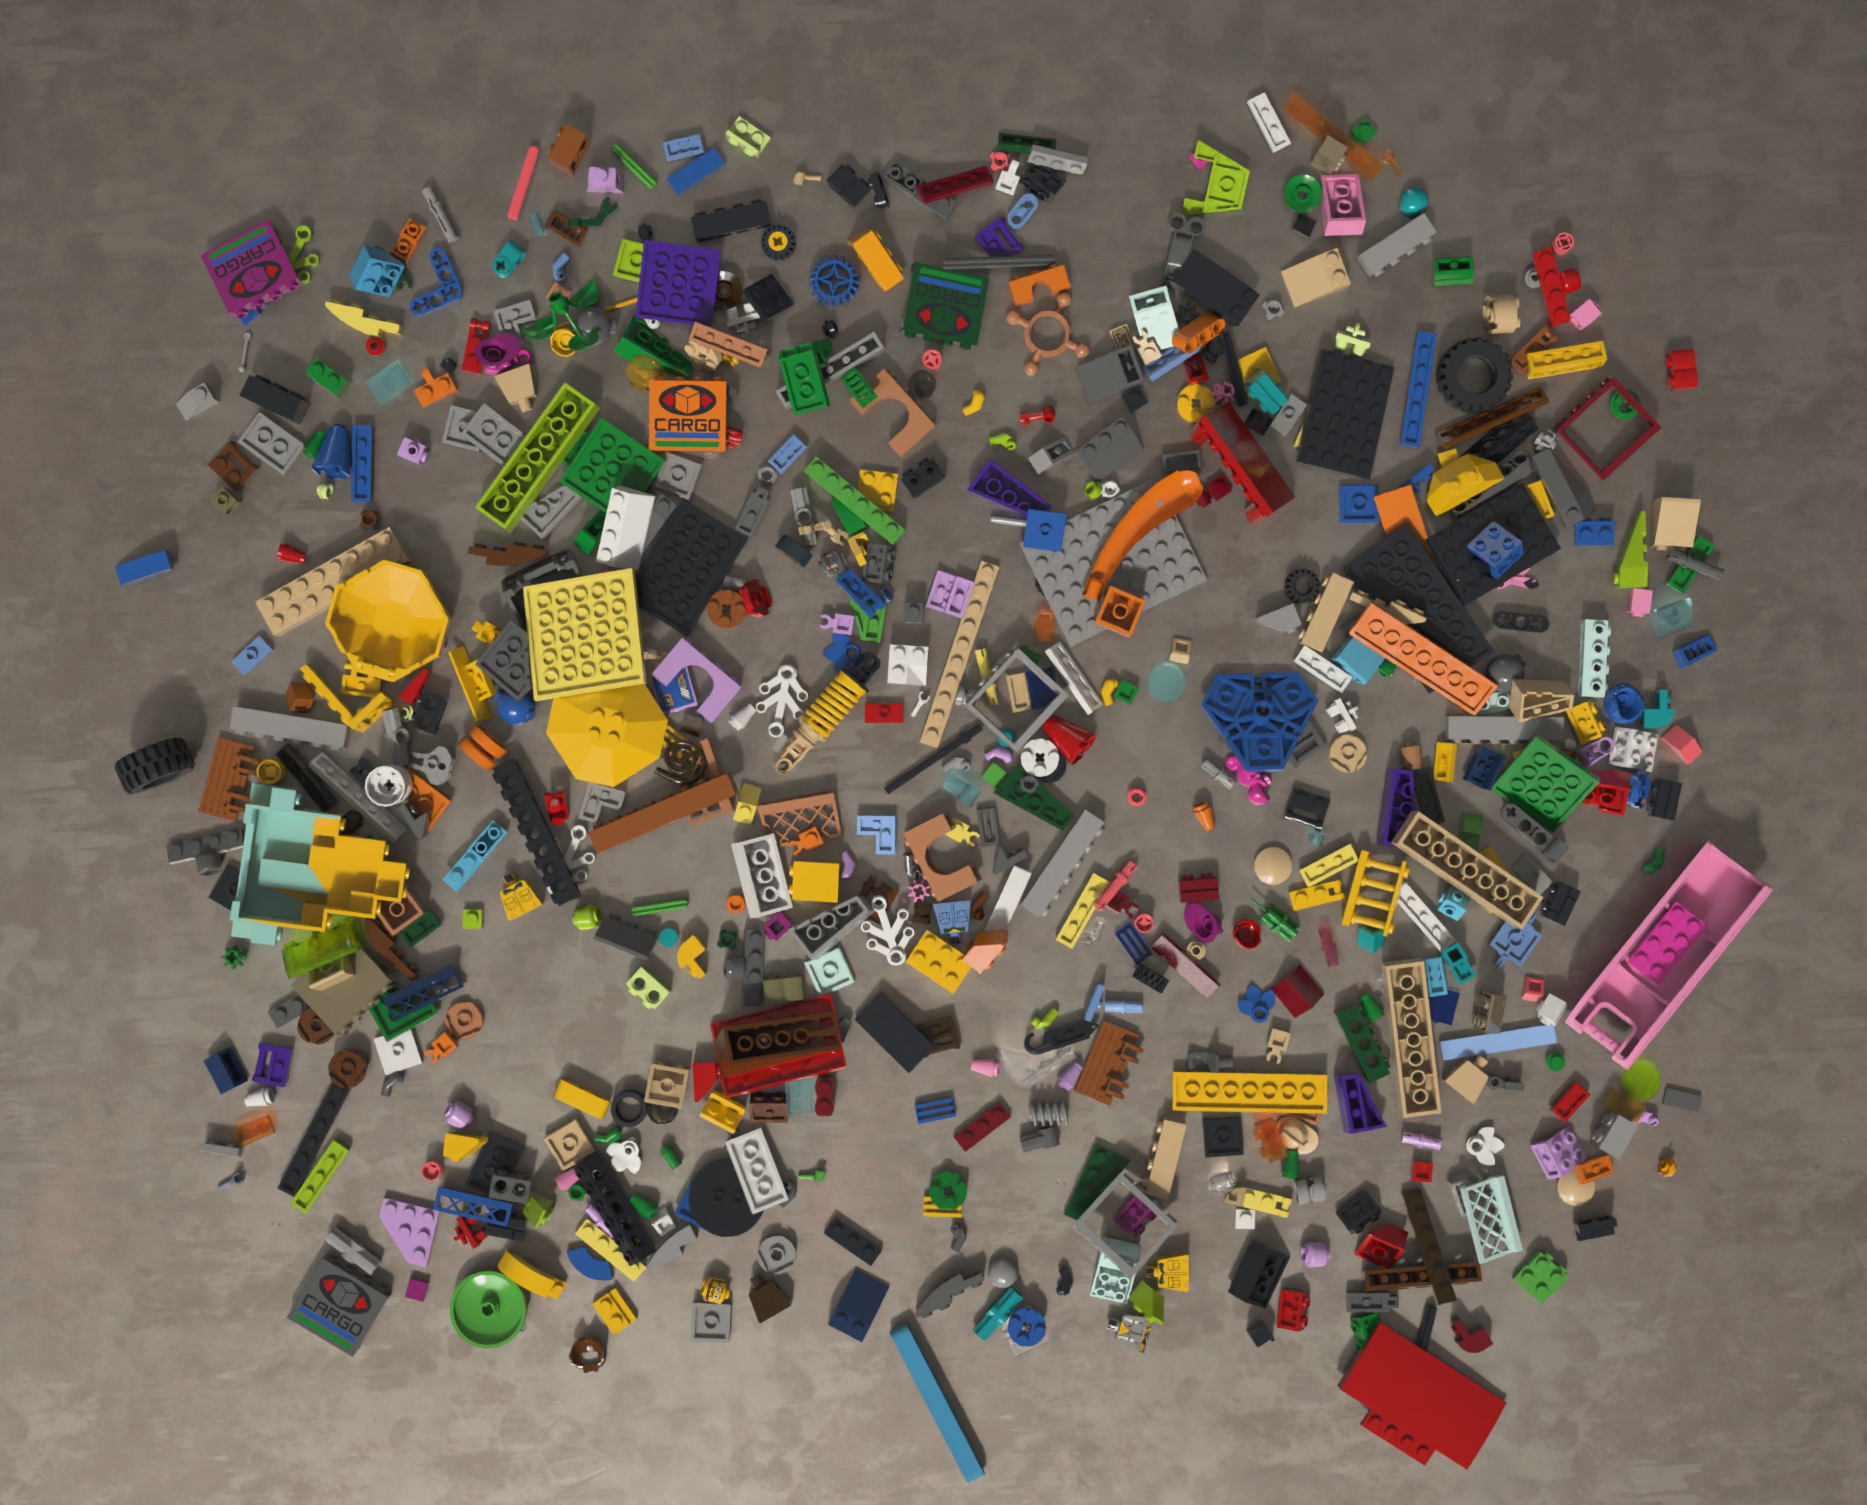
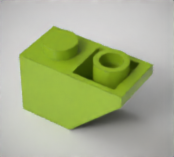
(1149, 1301)

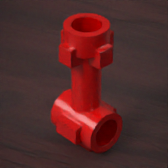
(1047, 414)

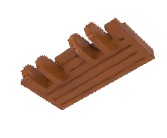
(226, 778)
(1105, 1062)

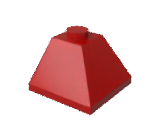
(1383, 1246)

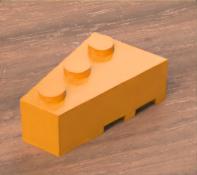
(876, 258)

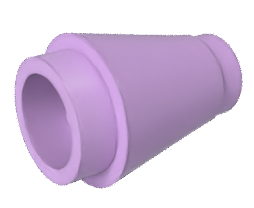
(1070, 1076)

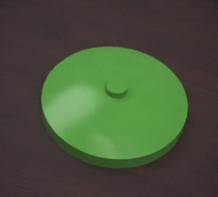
(488, 1309)

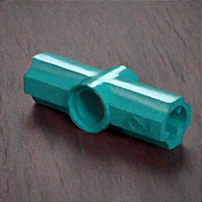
(998, 1313)

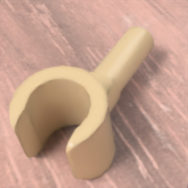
(800, 177)

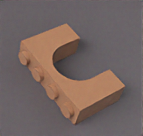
(918, 424)
(942, 883)

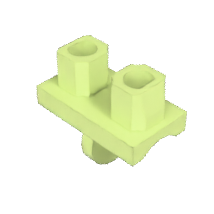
(1343, 338)

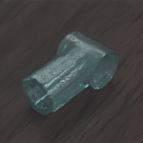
(964, 792)

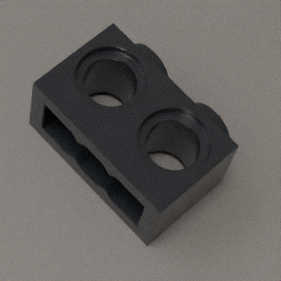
(435, 714)

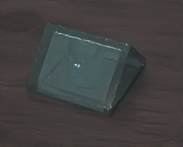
(1671, 617)

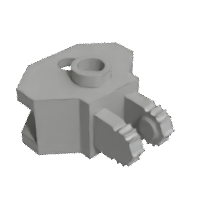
(433, 764)

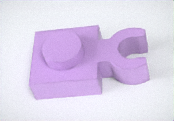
(841, 624)

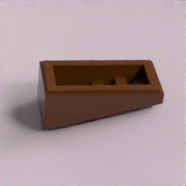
(555, 230)

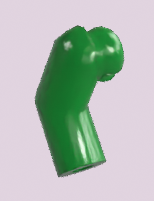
(1657, 863)

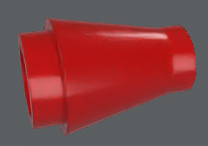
(290, 554)

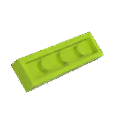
(320, 1176)

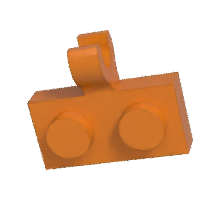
(435, 388)

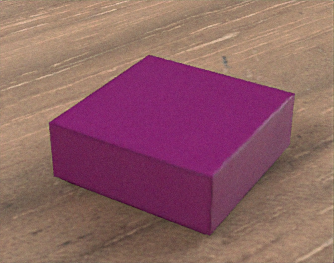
(417, 1289)

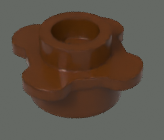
(366, 523)

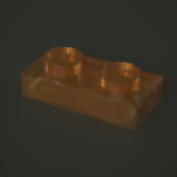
(253, 1131)

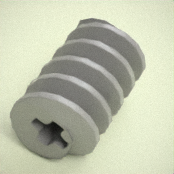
(1048, 1113)

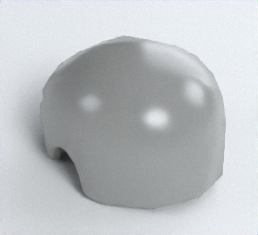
(1003, 1273)

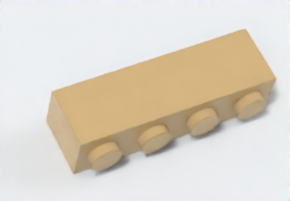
(1326, 612)
(1165, 1158)

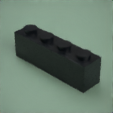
(731, 221)

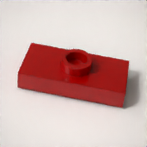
(883, 713)
(1570, 1101)

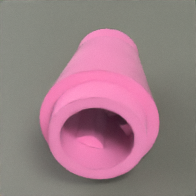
(986, 1066)
(566, 1179)

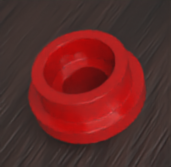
(381, 346)

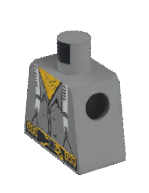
(1131, 1330)

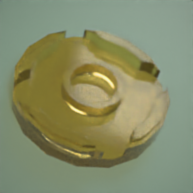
(641, 370)

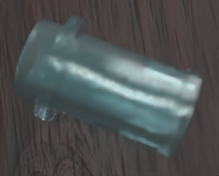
(537, 226)

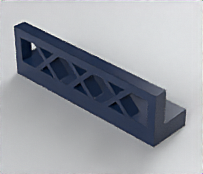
(420, 986)

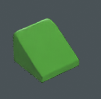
(994, 775)

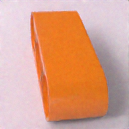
(1198, 332)

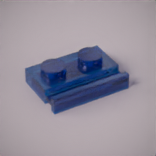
(1039, 692)

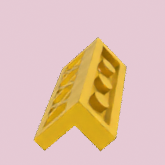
(1566, 360)

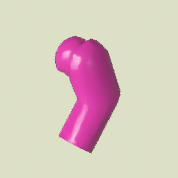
(507, 366)

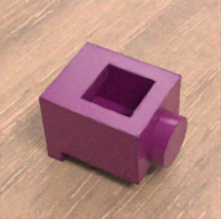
(782, 919)

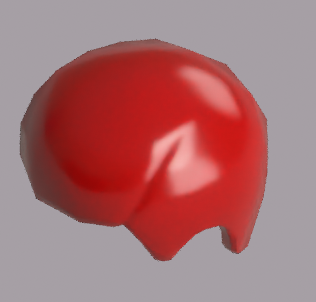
(1247, 934)

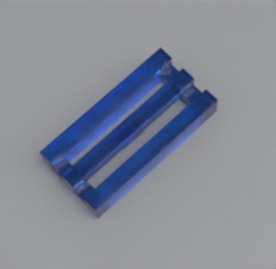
(1142, 957)

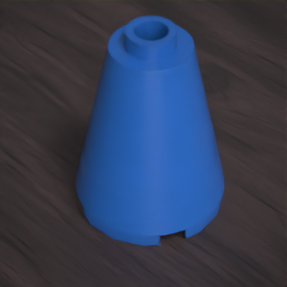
(334, 454)

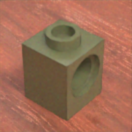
(225, 501)

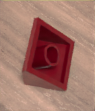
(1297, 991)

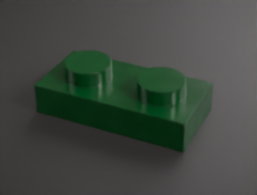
(420, 928)

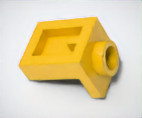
(857, 546)

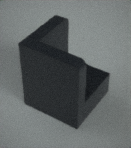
(1260, 1334)

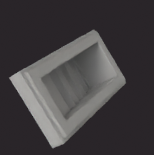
(1455, 1183)

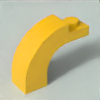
(529, 1277)

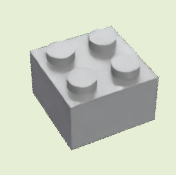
(1613, 1134)

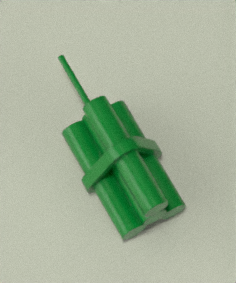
(1279, 921)

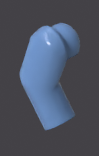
(558, 267)

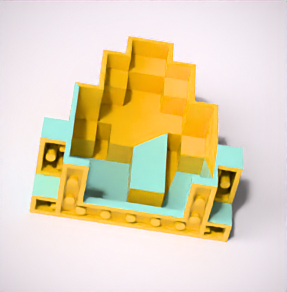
(304, 869)

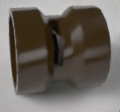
(922, 913)

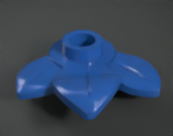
(839, 651)
(1256, 1000)

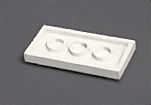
(756, 1171)

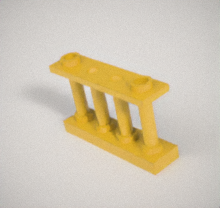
(1356, 898)

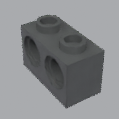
(508, 1192)

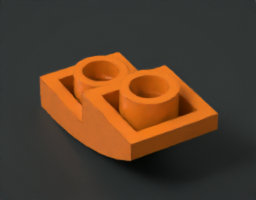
(408, 241)

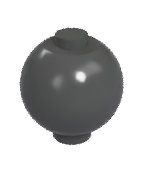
(598, 319)
(1504, 669)

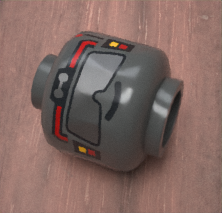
(833, 562)

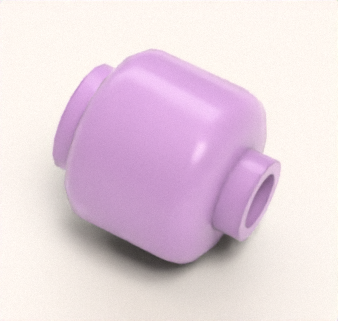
(459, 1114)
(1315, 1254)

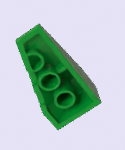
(641, 340)

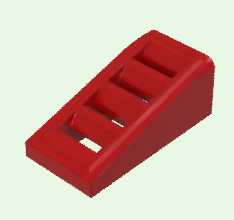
(414, 689)

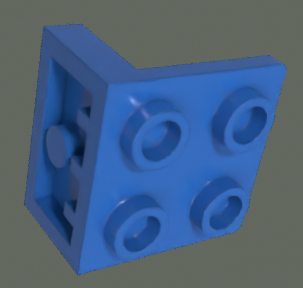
(1497, 548)

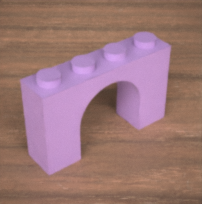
(723, 686)

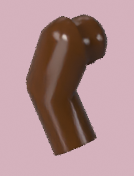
(977, 906)

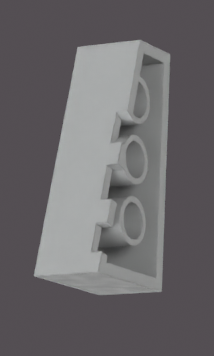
(828, 928)

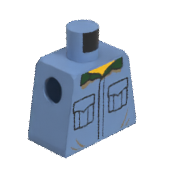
(953, 918)

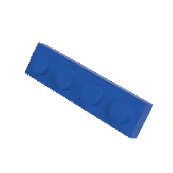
(362, 463)

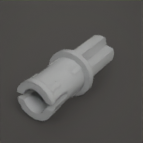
(1218, 773)

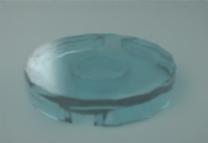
(1166, 683)

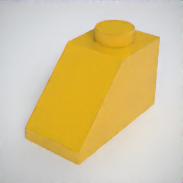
(462, 1145)

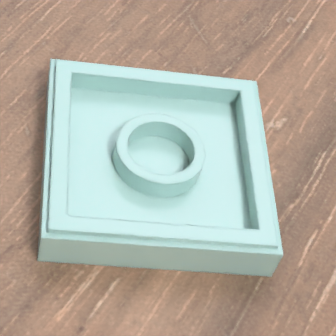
(829, 972)

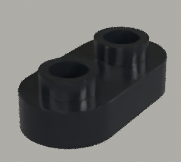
(881, 199)

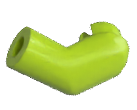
(1003, 439)
(1046, 1021)

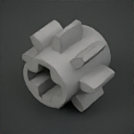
(1545, 440)

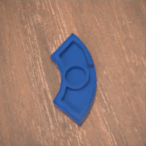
(588, 1265)

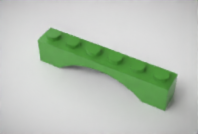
(854, 500)

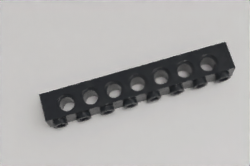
(512, 769)

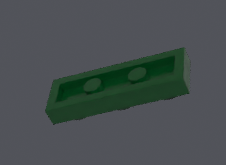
(1023, 143)

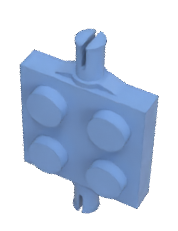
(1515, 943)

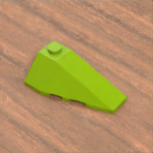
(1631, 567)

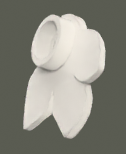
(1487, 1145)
(624, 1159)

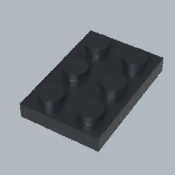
(494, 1155)

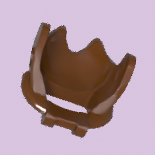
(585, 1345)

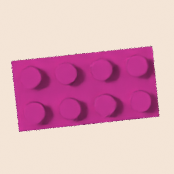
(1667, 943)

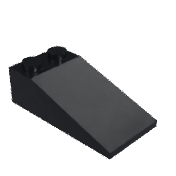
(1216, 288)

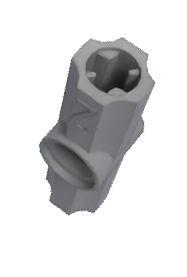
(801, 504)
(395, 728)
(353, 1250)

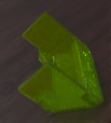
(324, 947)

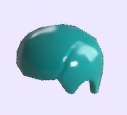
(1413, 202)

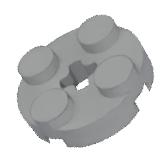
(766, 1251)

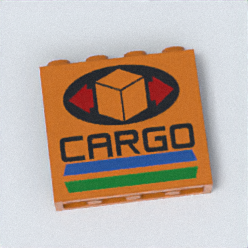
(687, 414)

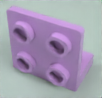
(1559, 1153)

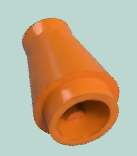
(1204, 814)

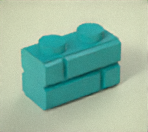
(1266, 391)

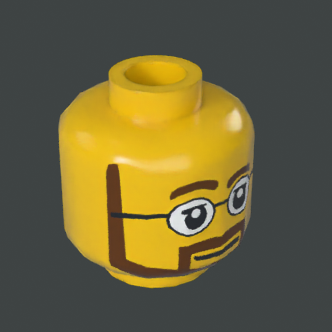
(714, 1290)

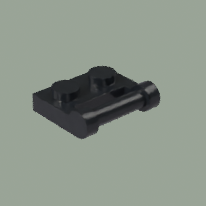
(1310, 803)

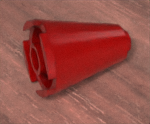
(1069, 737)

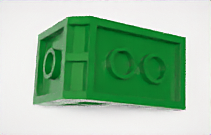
(803, 375)

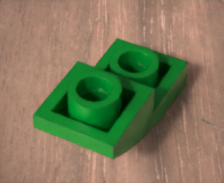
(848, 519)

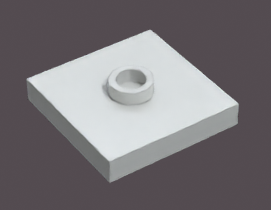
(398, 1053)

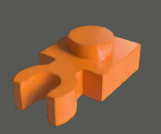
(809, 839)
(442, 1046)

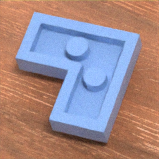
(882, 827)

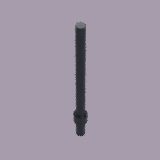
(965, 737)

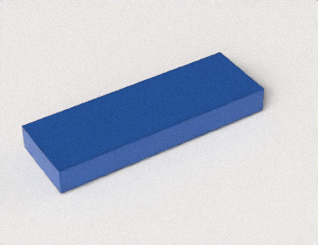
(696, 171)

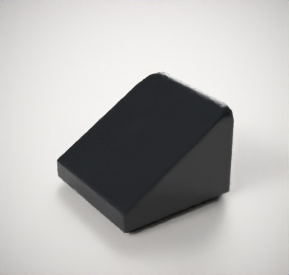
(1303, 226)
(1258, 421)

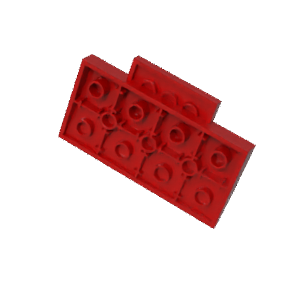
(1419, 1400)

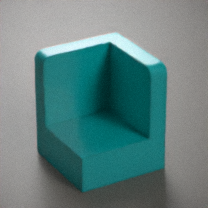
(1370, 938)

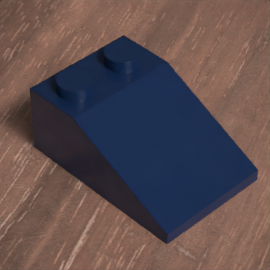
(858, 1305)

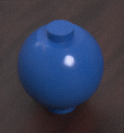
(513, 711)

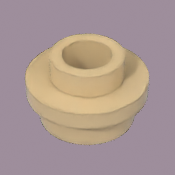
(1193, 944)

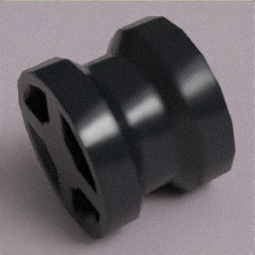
(1212, 351)

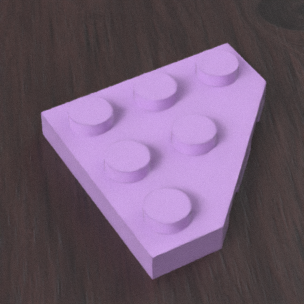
(411, 1228)

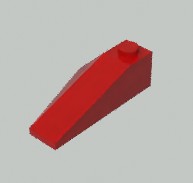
(1610, 792)

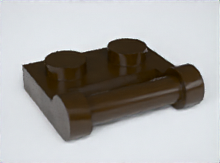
(940, 1029)

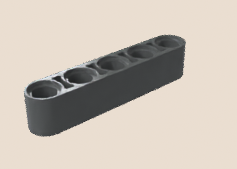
(1513, 470)

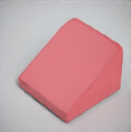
(1533, 989)

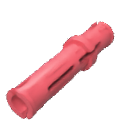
(1120, 879)

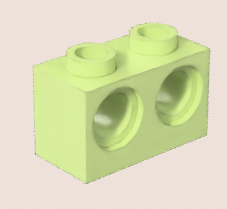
(651, 983)

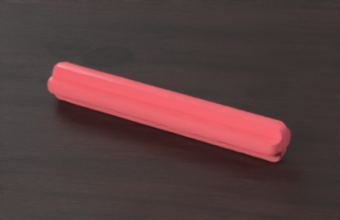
(523, 182)

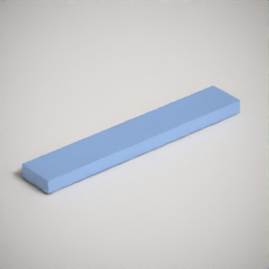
(1500, 1042)

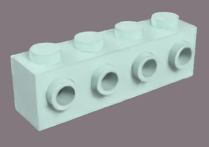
(1593, 658)

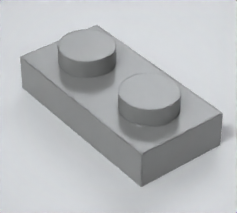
(214, 1148)

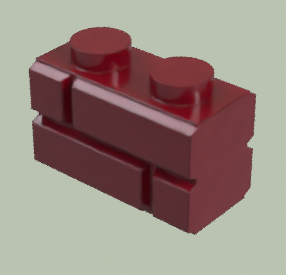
(1198, 889)

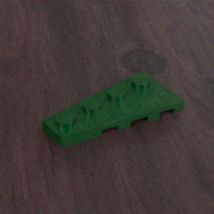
(1038, 803)
(1097, 1175)

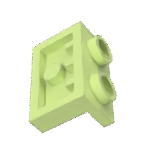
(748, 137)

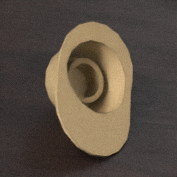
(1297, 1135)

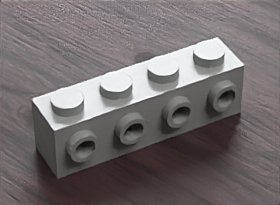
(1396, 245)

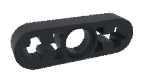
(1507, 615)

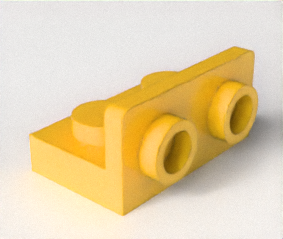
(1587, 722)
(723, 1111)

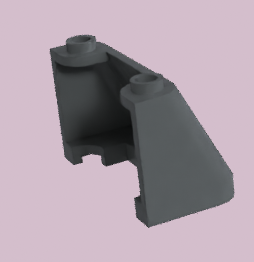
(550, 569)

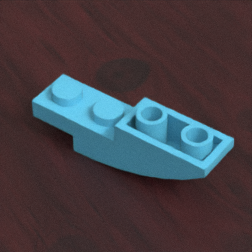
(475, 856)

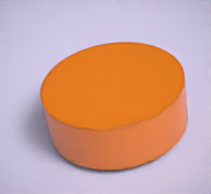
(735, 903)

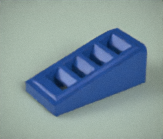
(1684, 657)

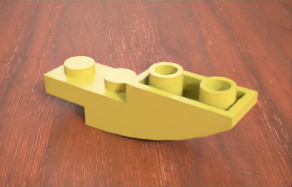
(356, 318)

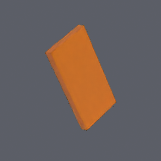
(1399, 508)

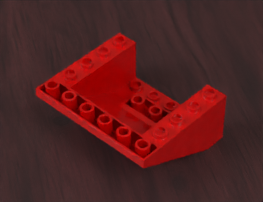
(1245, 459)

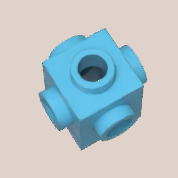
(1453, 903)

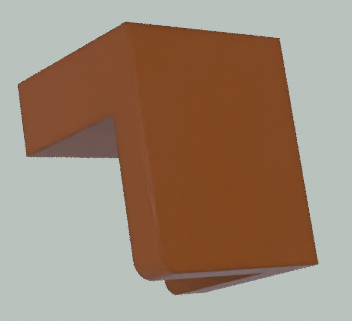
(299, 697)

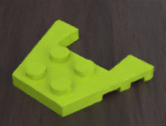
(1225, 185)

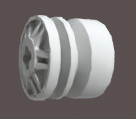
(378, 789)

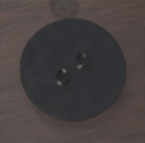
(719, 1201)

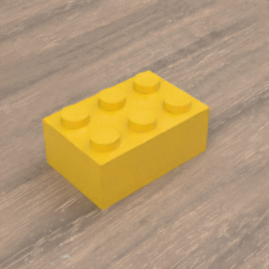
(939, 961)

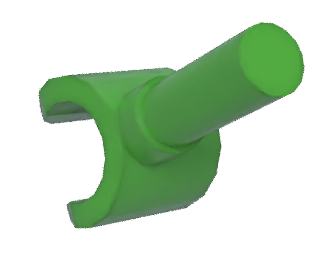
(819, 1175)

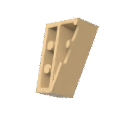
(1539, 698)

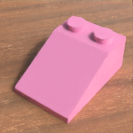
(1342, 205)

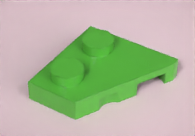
(872, 628)

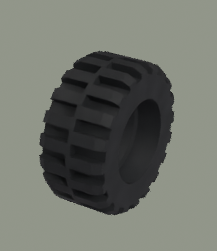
(1495, 360)
(154, 765)

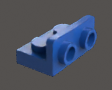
(1594, 532)

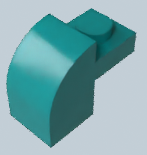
(1660, 715)
(1457, 963)

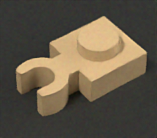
(1147, 349)
(1278, 1041)

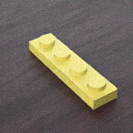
(1081, 911)
(605, 1246)

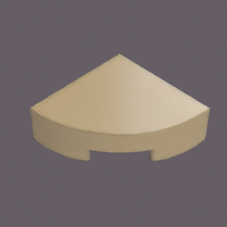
(1236, 1197)

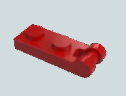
(470, 362)

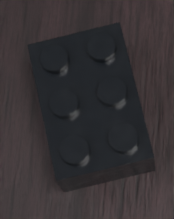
(275, 398)

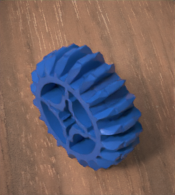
(842, 281)

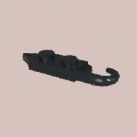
(1061, 1037)

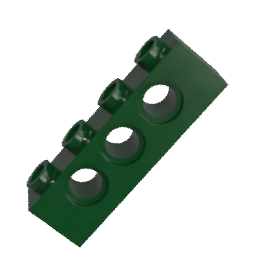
(1370, 1071)

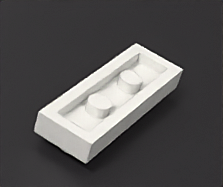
(1268, 122)
(1322, 669)

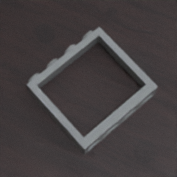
(997, 670)
(1153, 1205)

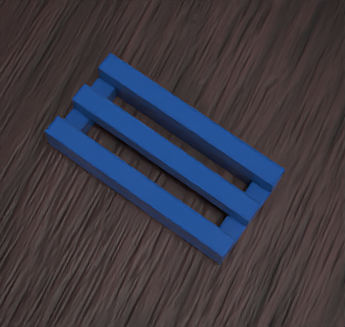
(938, 1117)

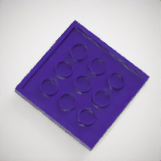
(678, 283)

